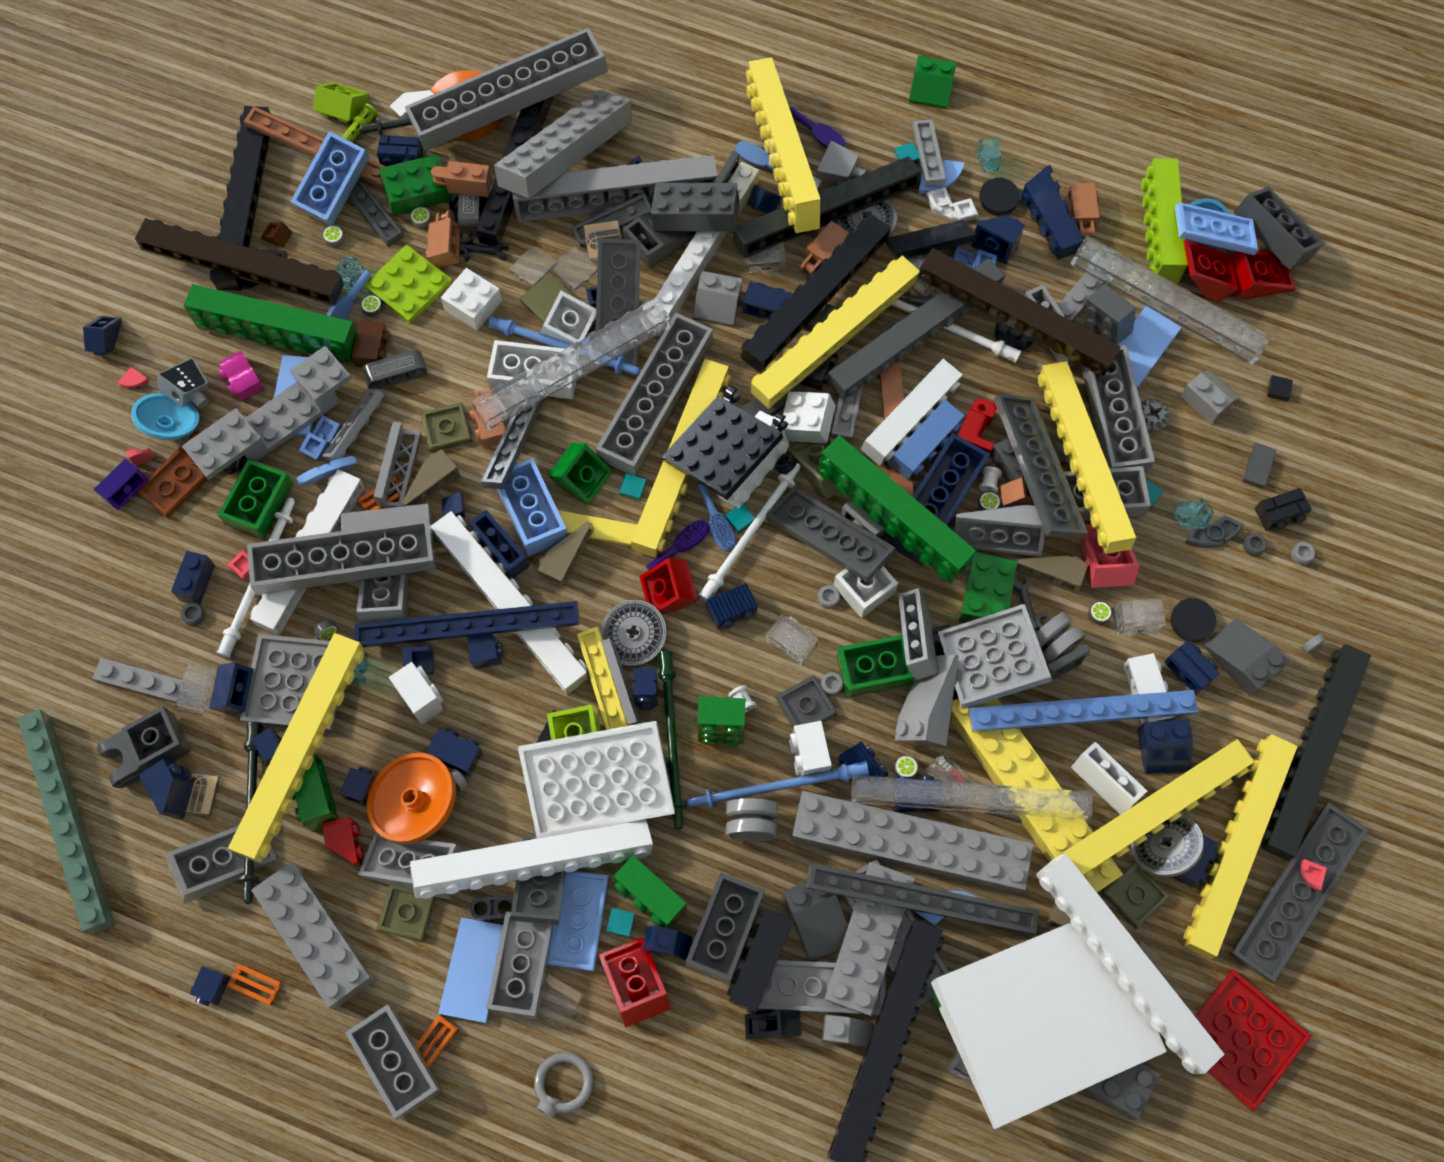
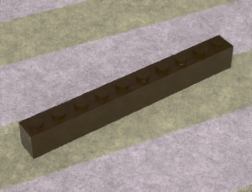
(240, 261)
(1018, 312)

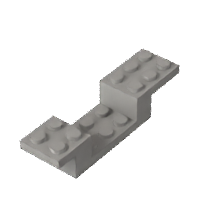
(274, 421)

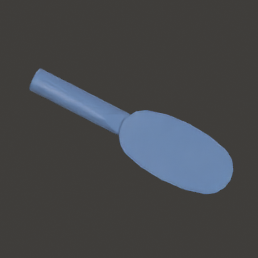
(753, 154)
(345, 303)
(718, 524)

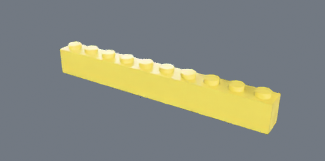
(834, 332)
(1086, 458)
(670, 482)
(296, 749)
(1157, 808)
(1240, 847)

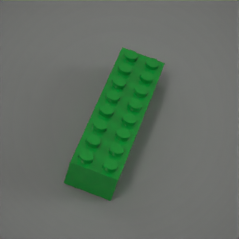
(270, 322)
(895, 510)

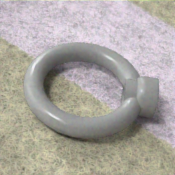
(549, 1105)

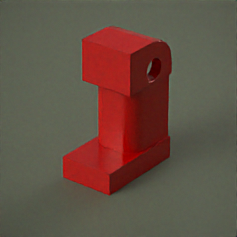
(979, 416)

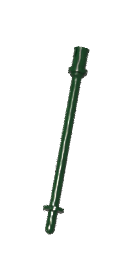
(667, 675)

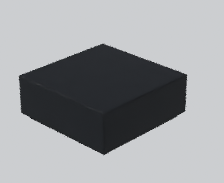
(1279, 388)

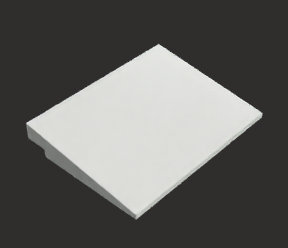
(1042, 1023)

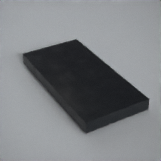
(935, 237)

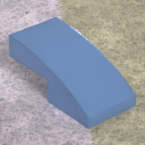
(972, 259)
(319, 440)

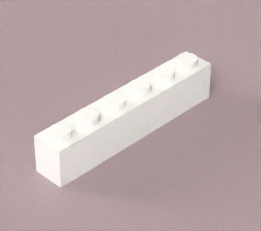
(911, 412)

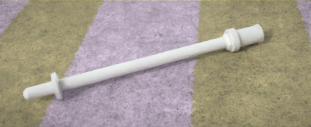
(998, 348)
(716, 580)
(232, 634)

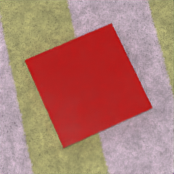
(1254, 1037)

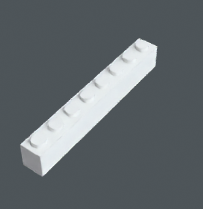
(338, 498)

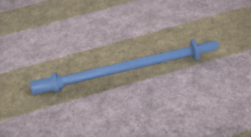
(510, 328)
(843, 773)

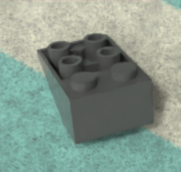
(655, 244)

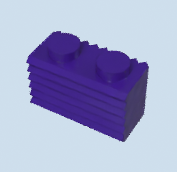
(121, 484)

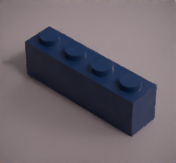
(1051, 214)

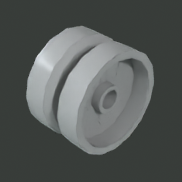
(1057, 641)
(751, 819)

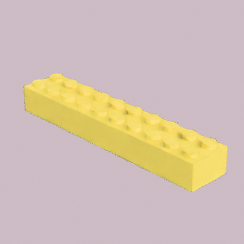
(783, 145)
(1013, 762)

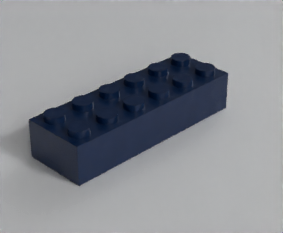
(947, 483)

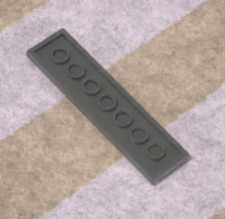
(1040, 467)
(1291, 901)

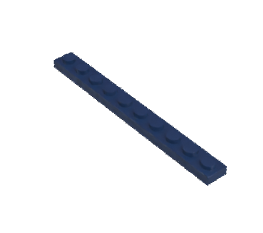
(467, 624)

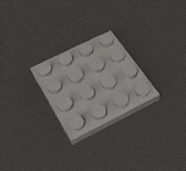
(995, 656)
(280, 678)

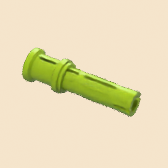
(360, 121)

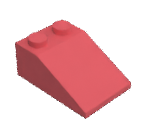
(1107, 569)

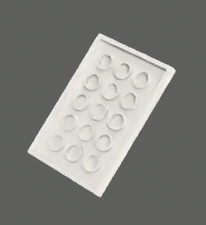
(596, 779)

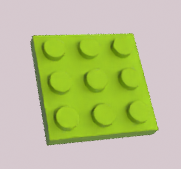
(408, 284)

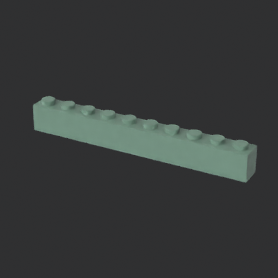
(66, 823)

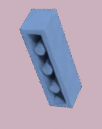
(926, 439)

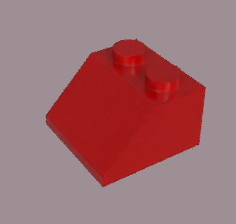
(669, 585)

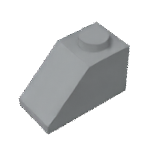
(846, 1031)

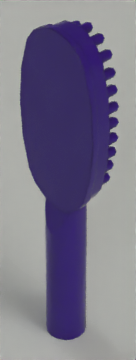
(821, 132)
(684, 541)

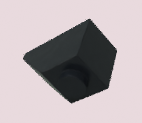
(773, 1024)

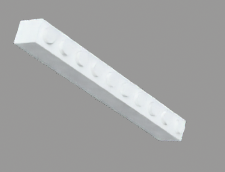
(702, 249)
(503, 594)
(530, 859)
(1130, 965)

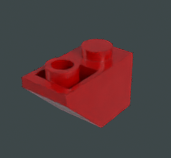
(342, 839)

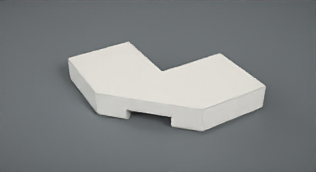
(406, 99)
(943, 206)

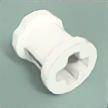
(990, 479)
(740, 692)

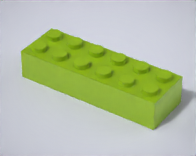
(1160, 197)

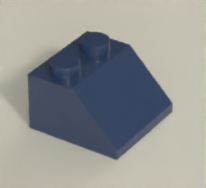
(999, 237)
(1166, 746)
(168, 787)

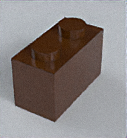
(370, 342)

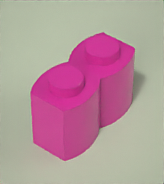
(241, 376)

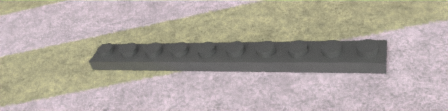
(922, 899)

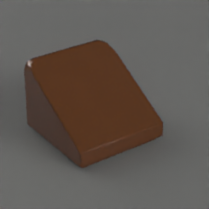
(277, 234)

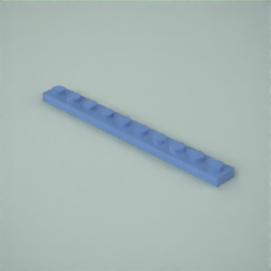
(1082, 711)

